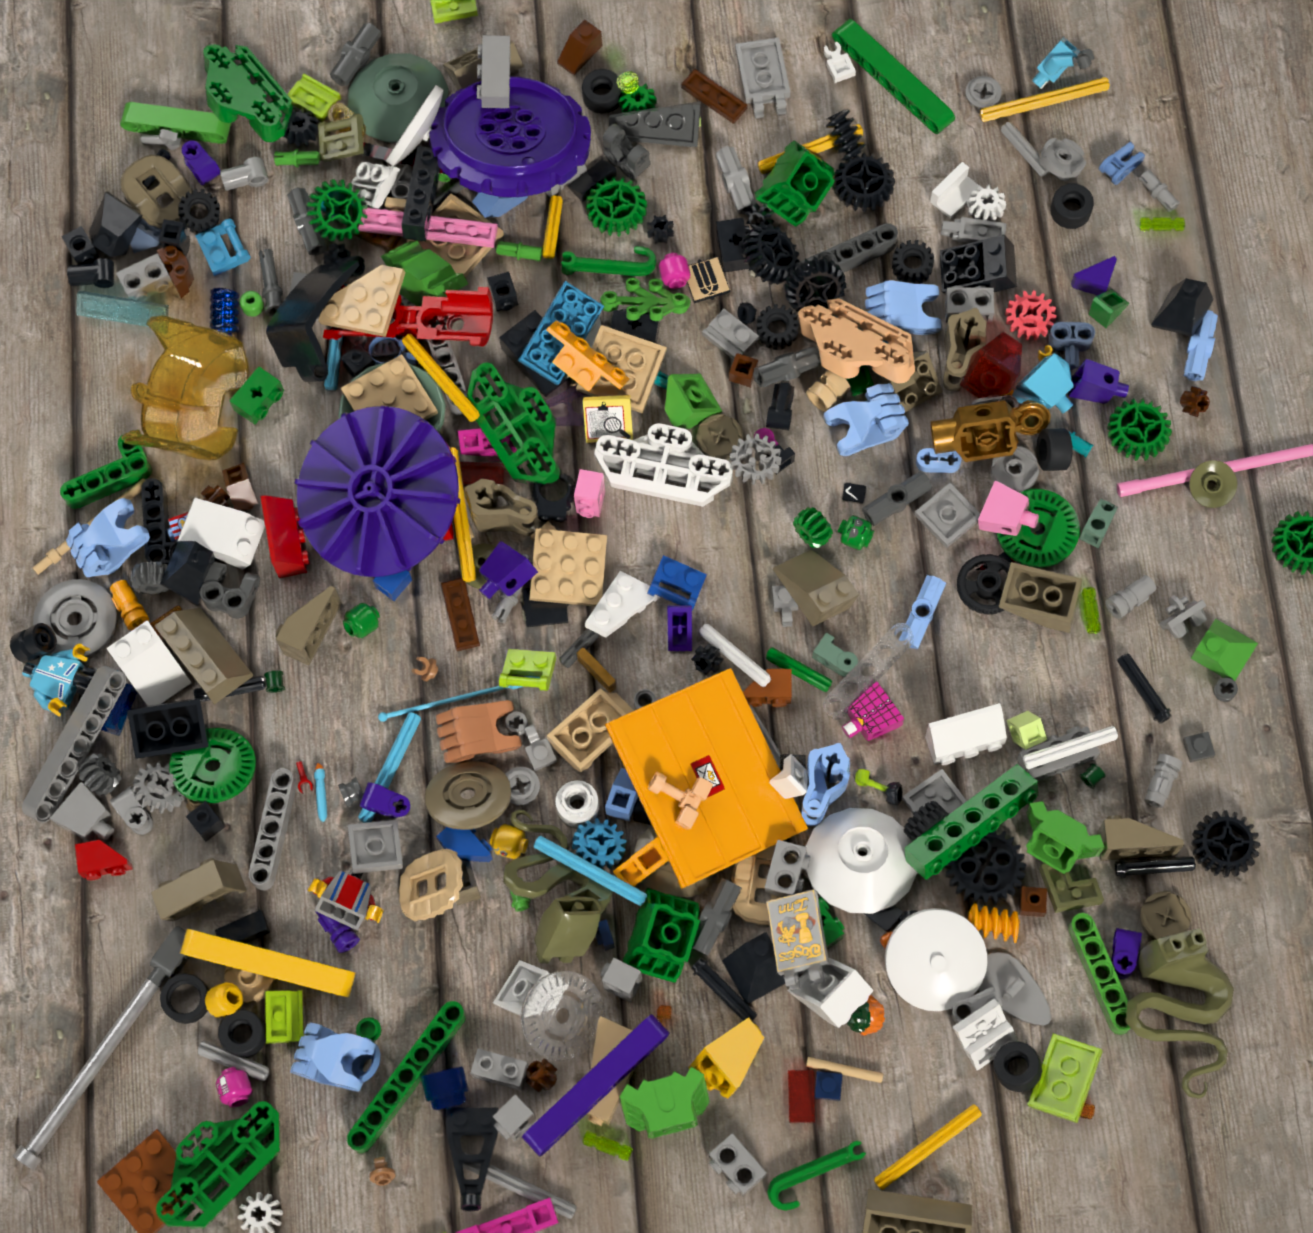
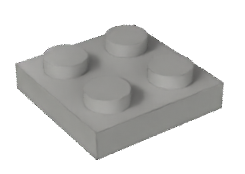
(948, 515)
(375, 846)

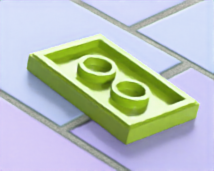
(1065, 1078)

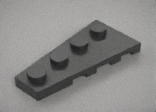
(662, 125)

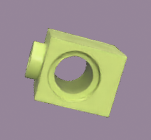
(1026, 730)

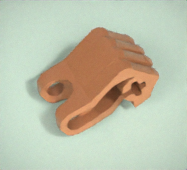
(473, 731)

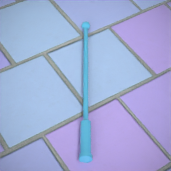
(383, 716)

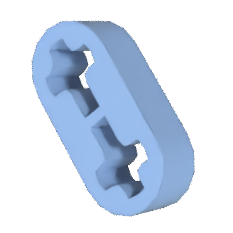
(938, 461)

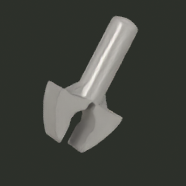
(165, 137)

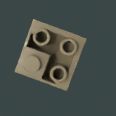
(920, 386)

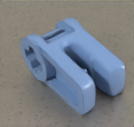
(1116, 168)

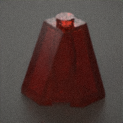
(994, 367)

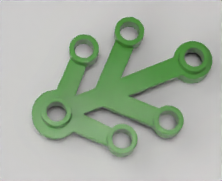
(675, 303)

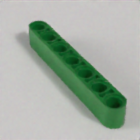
(893, 76)
(404, 1090)

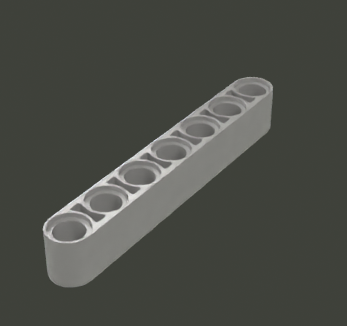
(66, 756)

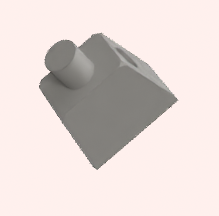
(83, 815)

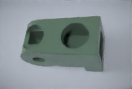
(1098, 523)
(834, 657)

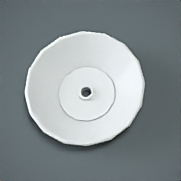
(854, 880)

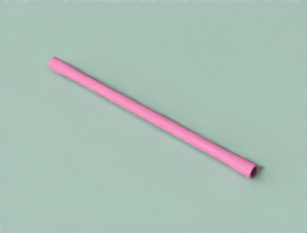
(1137, 486)

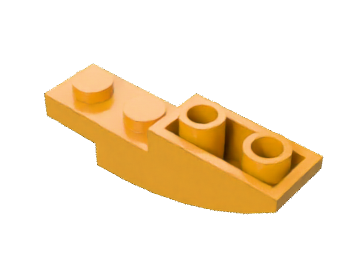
(642, 863)

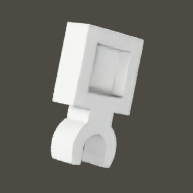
(839, 65)

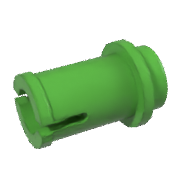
(519, 903)

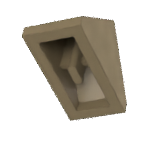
(470, 890)

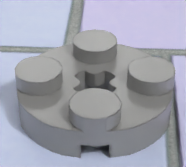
(1052, 160)
(1027, 467)

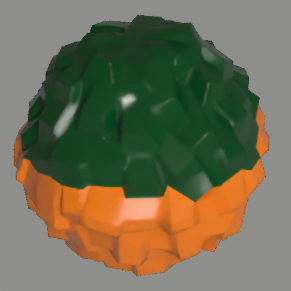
(868, 1017)

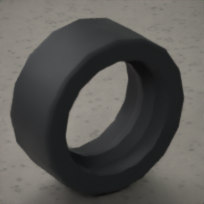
(168, 989)

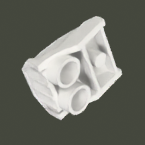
(374, 182)

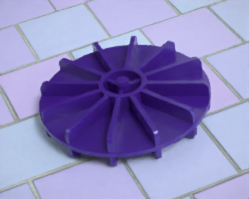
(377, 491)

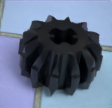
(301, 128)

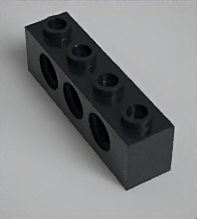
(421, 195)

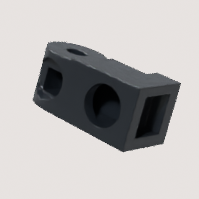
(173, 235)

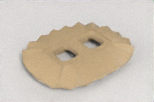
(429, 868)
(746, 876)

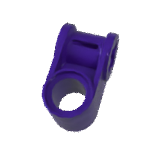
(199, 162)
(381, 800)
(1126, 949)

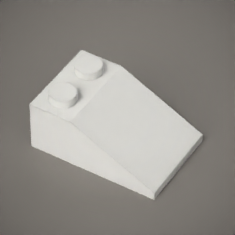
(224, 531)
(149, 665)
(838, 996)

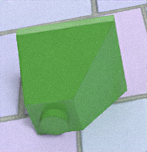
(689, 400)
(1224, 650)

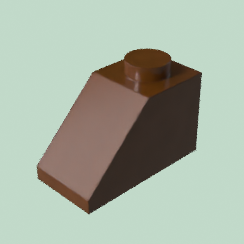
(580, 47)
(240, 487)

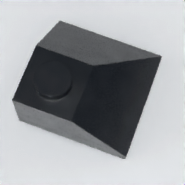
(114, 226)
(1184, 307)
(188, 570)
(754, 968)

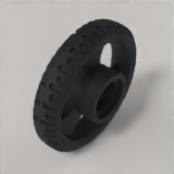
(966, 588)

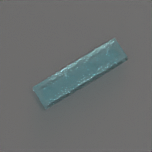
(118, 308)

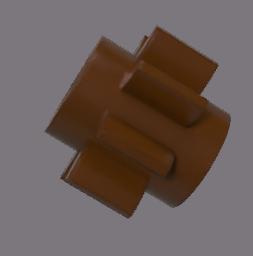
(1194, 401)
(216, 495)
(541, 1075)

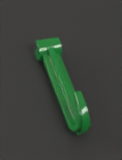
(571, 263)
(808, 1171)

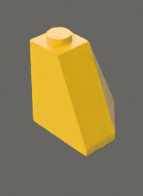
(729, 1057)

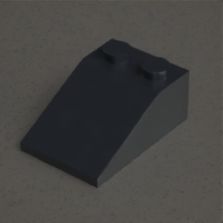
(513, 344)

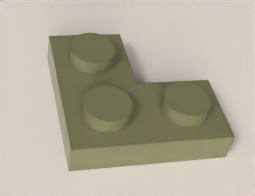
(1067, 894)

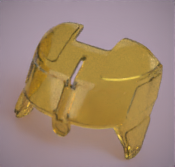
(194, 372)

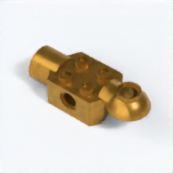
(988, 429)

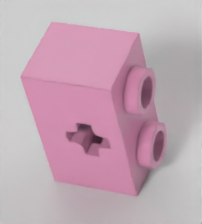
(589, 493)

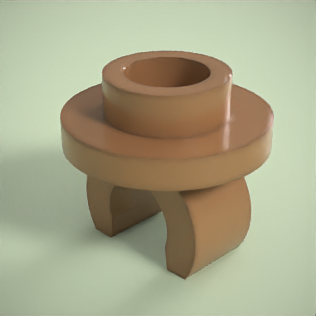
(429, 668)
(382, 1174)

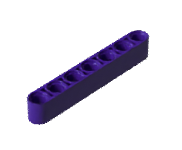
(595, 1085)

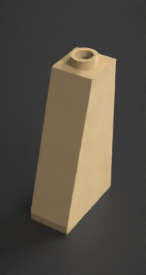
(607, 1038)

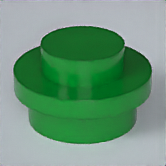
(369, 1028)

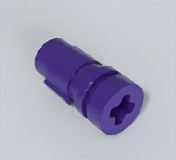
(341, 934)

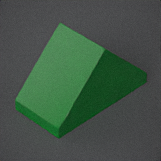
(1107, 307)

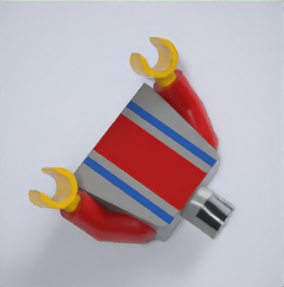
(346, 899)

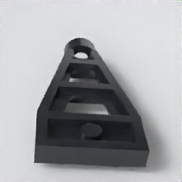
(471, 1122)

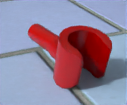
(303, 778)

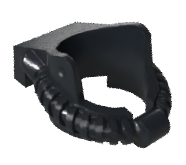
(558, 509)

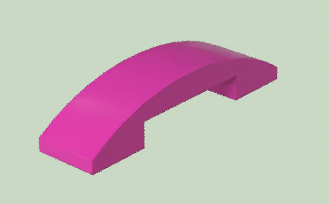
(475, 443)
(527, 1220)

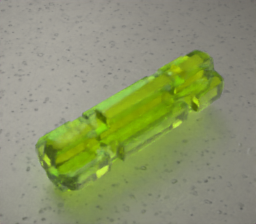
(1162, 224)
(1091, 610)
(607, 1145)

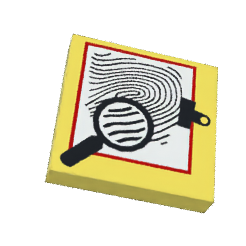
(607, 417)

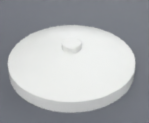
(418, 128)
(935, 959)

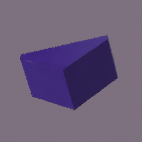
(1095, 278)
(679, 628)

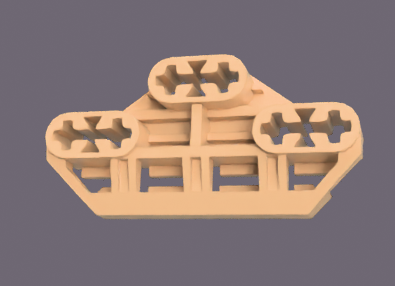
(846, 347)

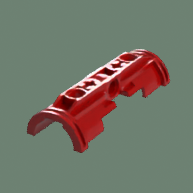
(469, 306)

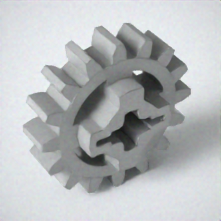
(158, 789)

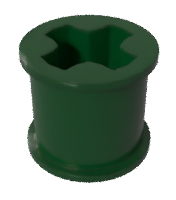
(274, 681)
(1092, 775)

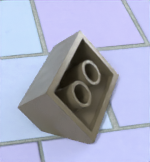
(464, 68)

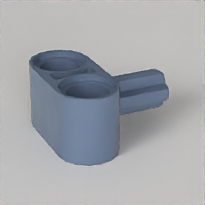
(1072, 342)

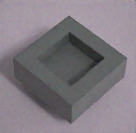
(1199, 747)

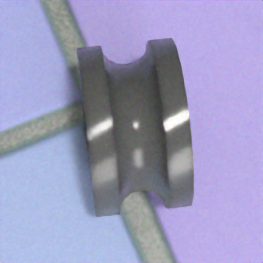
(1226, 697)

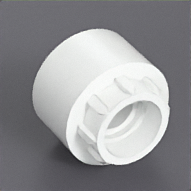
(572, 791)

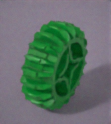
(625, 216)
(322, 222)
(1122, 435)
(1284, 534)

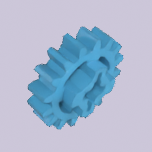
(598, 844)

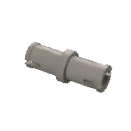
(1159, 191)

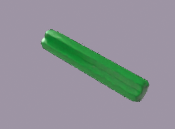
(799, 669)

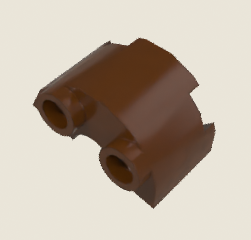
(177, 268)

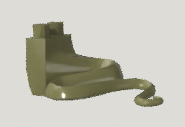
(569, 921)
(1183, 962)

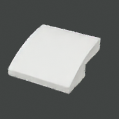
(984, 1033)

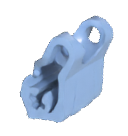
(901, 305)
(870, 421)
(105, 543)
(817, 793)
(329, 1057)

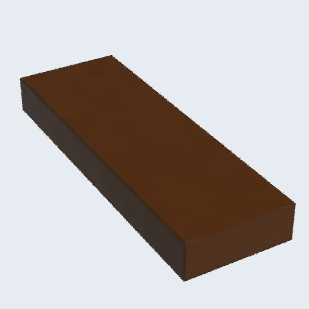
(714, 96)
(460, 614)

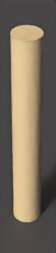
(844, 1070)

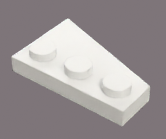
(618, 604)

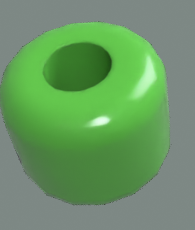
(251, 303)

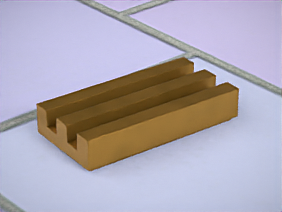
(596, 670)

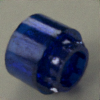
(445, 1088)

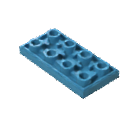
(571, 308)

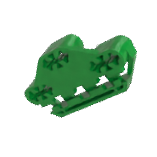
(232, 94)
(520, 419)
(217, 1159)

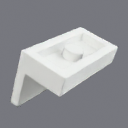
(953, 191)

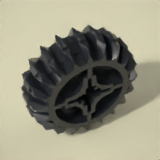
(876, 176)
(769, 253)
(820, 274)
(1227, 824)

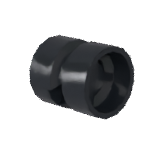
(33, 642)

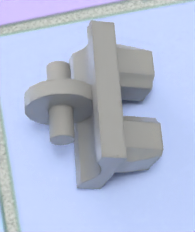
(1175, 622)

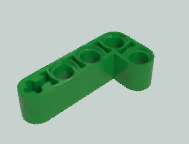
(104, 476)

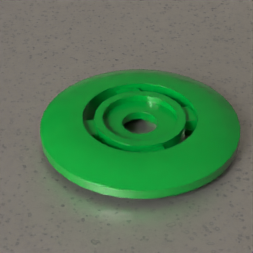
(1058, 538)
(228, 781)

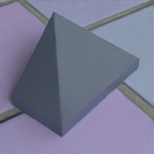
(145, 237)

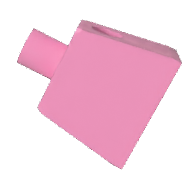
(1006, 511)

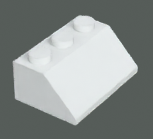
(966, 734)

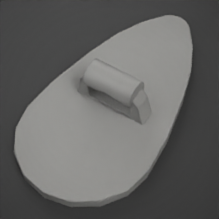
(1016, 989)

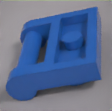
(679, 577)

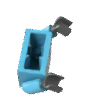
(1060, 58)

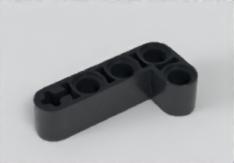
(157, 524)

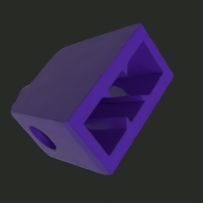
(1097, 383)
(505, 571)

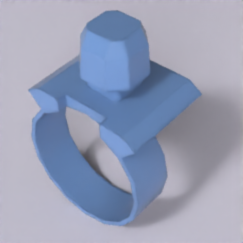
(403, 350)

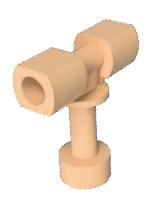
(687, 800)

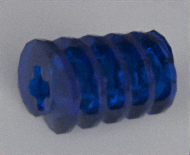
(224, 310)

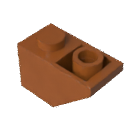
(776, 692)

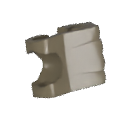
(957, 360)
(487, 518)

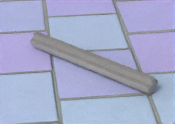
(524, 1188)

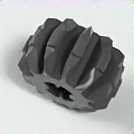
(147, 577)
(99, 774)

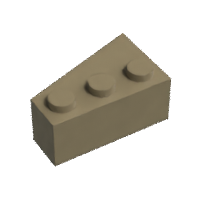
(196, 888)

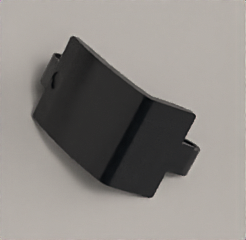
(292, 324)

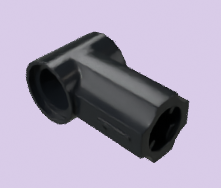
(98, 274)
(780, 412)

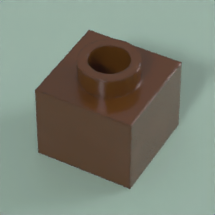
(743, 364)
(1026, 907)

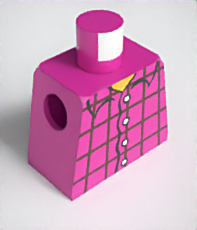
(872, 714)

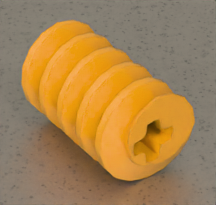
(994, 922)

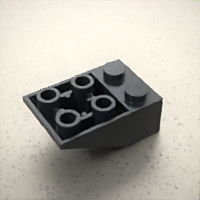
(980, 264)

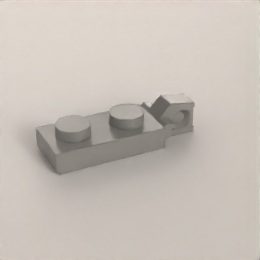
(972, 230)

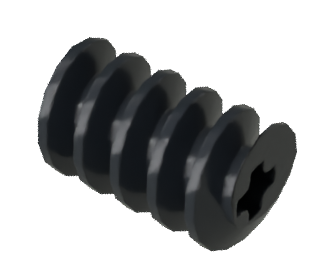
(845, 134)

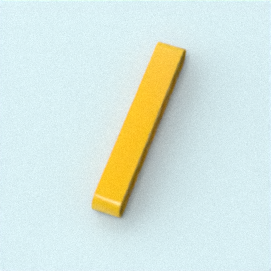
(267, 963)

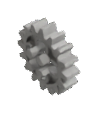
(744, 453)

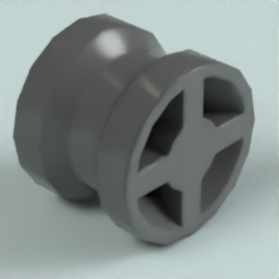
(351, 791)

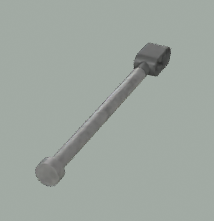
(166, 963)

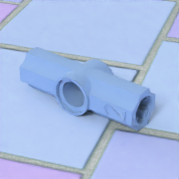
(1200, 348)
(927, 598)

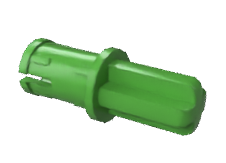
(297, 158)
(519, 250)

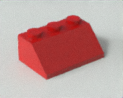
(284, 536)

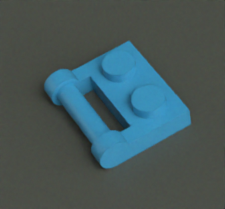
(216, 251)

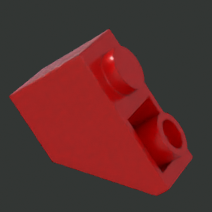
(99, 859)

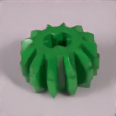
(638, 100)
(812, 527)

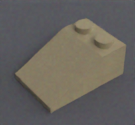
(816, 586)
(1041, 596)
(307, 627)
(1135, 840)

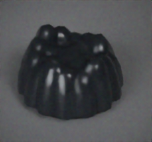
(746, 313)
(894, 793)

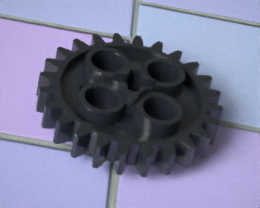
(1005, 876)

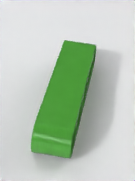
(185, 122)
(1103, 961)

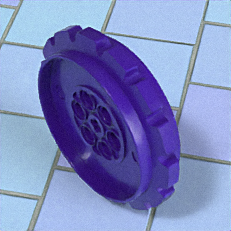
(511, 148)

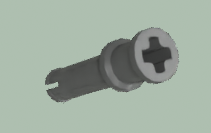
(271, 290)

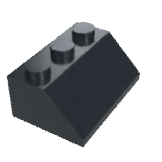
(169, 727)

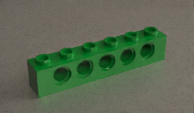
(971, 822)

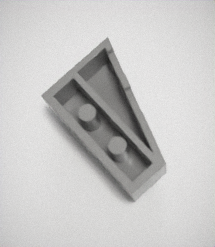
(494, 71)

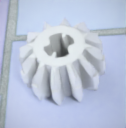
(986, 203)
(266, 1206)

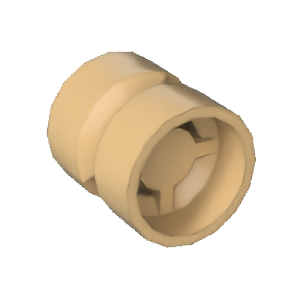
(825, 393)

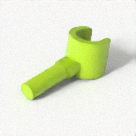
(862, 779)

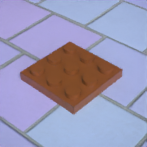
(142, 1181)

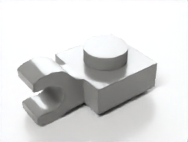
(784, 603)
(539, 751)

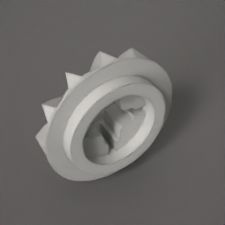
(976, 86)
(525, 776)

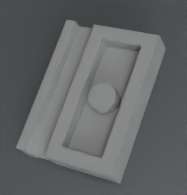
(730, 334)

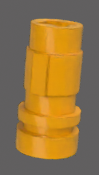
(127, 603)

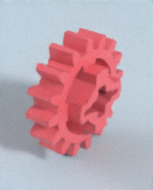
(1030, 315)

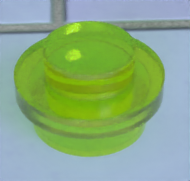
(628, 82)

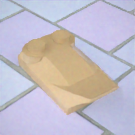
(584, 732)

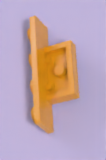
(583, 362)

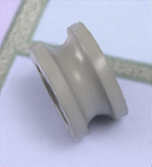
(511, 718)

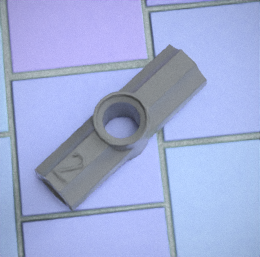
(735, 179)

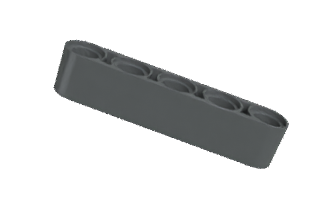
(854, 248)

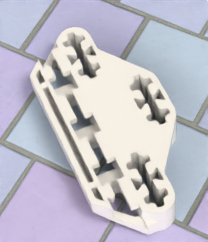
(663, 460)

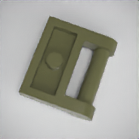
(341, 144)

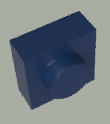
(604, 935)
(828, 1086)

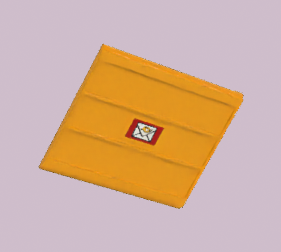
(714, 737)

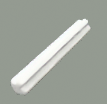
(735, 655)
(1070, 747)

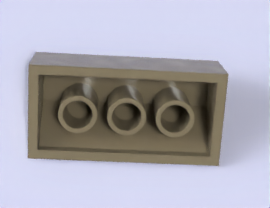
(204, 652)
(913, 1214)

